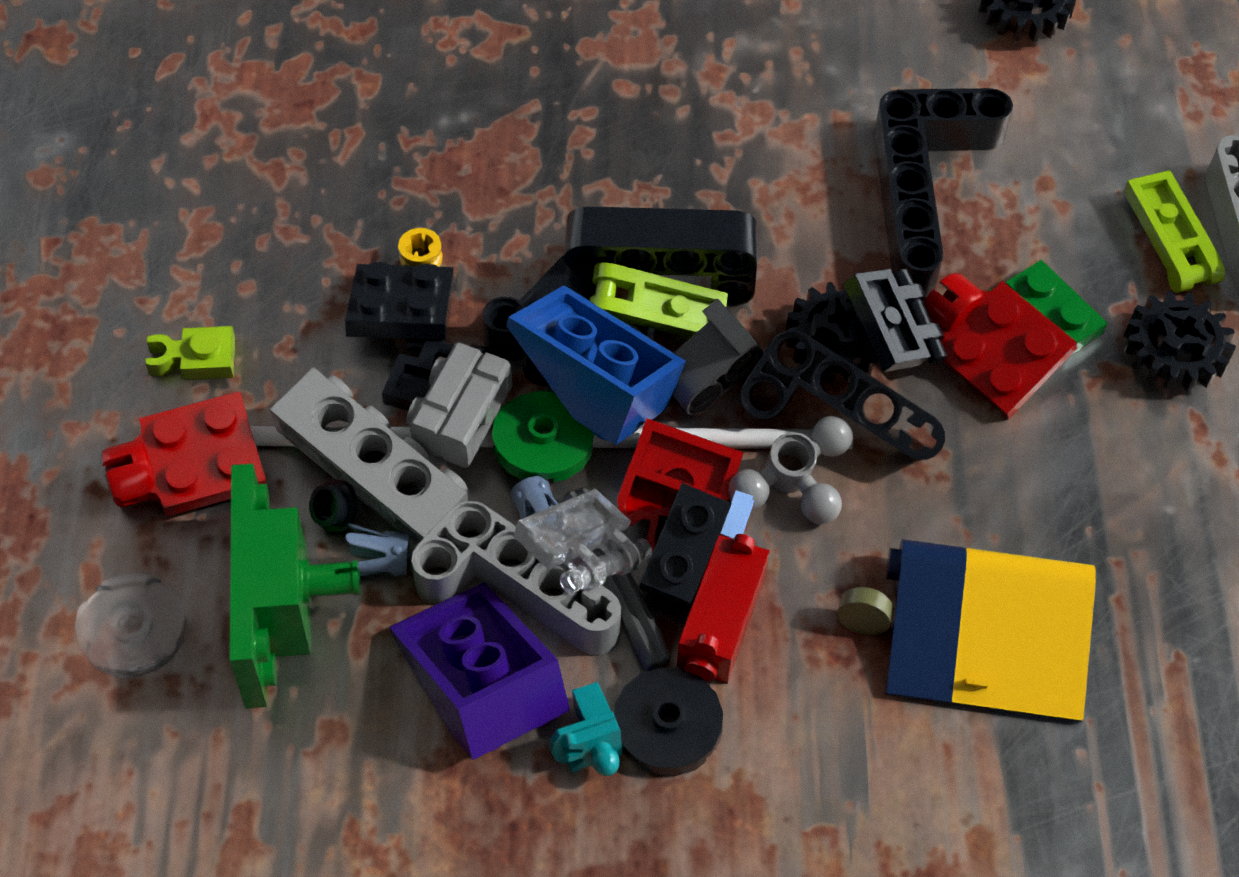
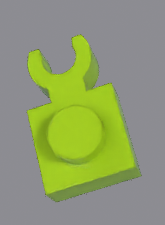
(199, 355)

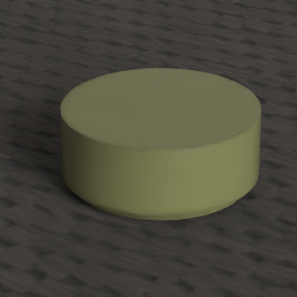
(865, 611)

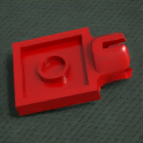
(997, 341)
(183, 456)

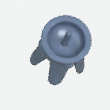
(532, 496)
(387, 548)

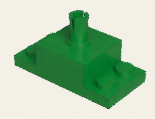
(272, 586)

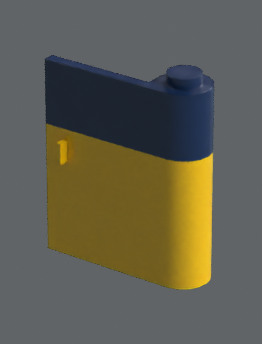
(990, 629)

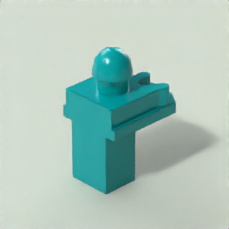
(591, 740)

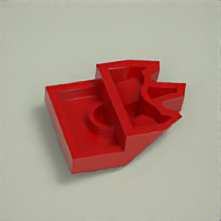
(662, 463)

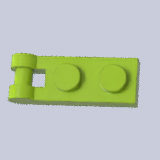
(1174, 231)
(653, 299)

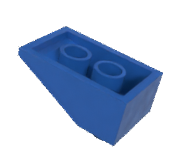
(596, 363)

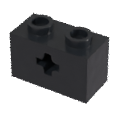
(684, 546)

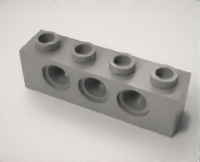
(321, 400)

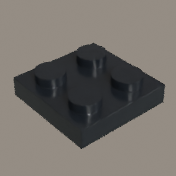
(400, 301)

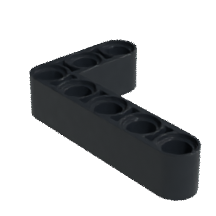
(904, 132)

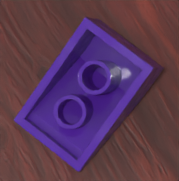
(482, 669)

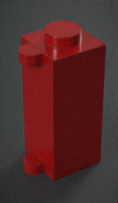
(722, 608)

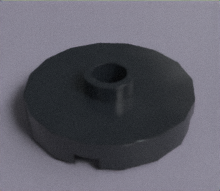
(665, 746)

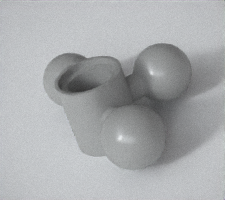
(819, 501)

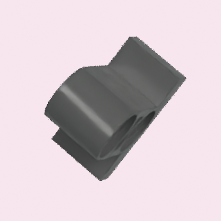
(714, 360)

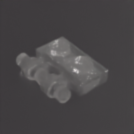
(573, 530)

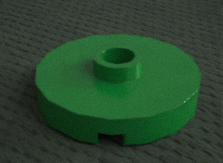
(530, 453)

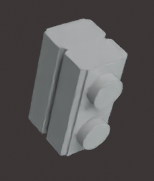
(460, 403)

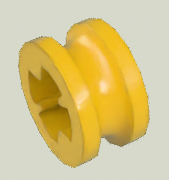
(420, 238)

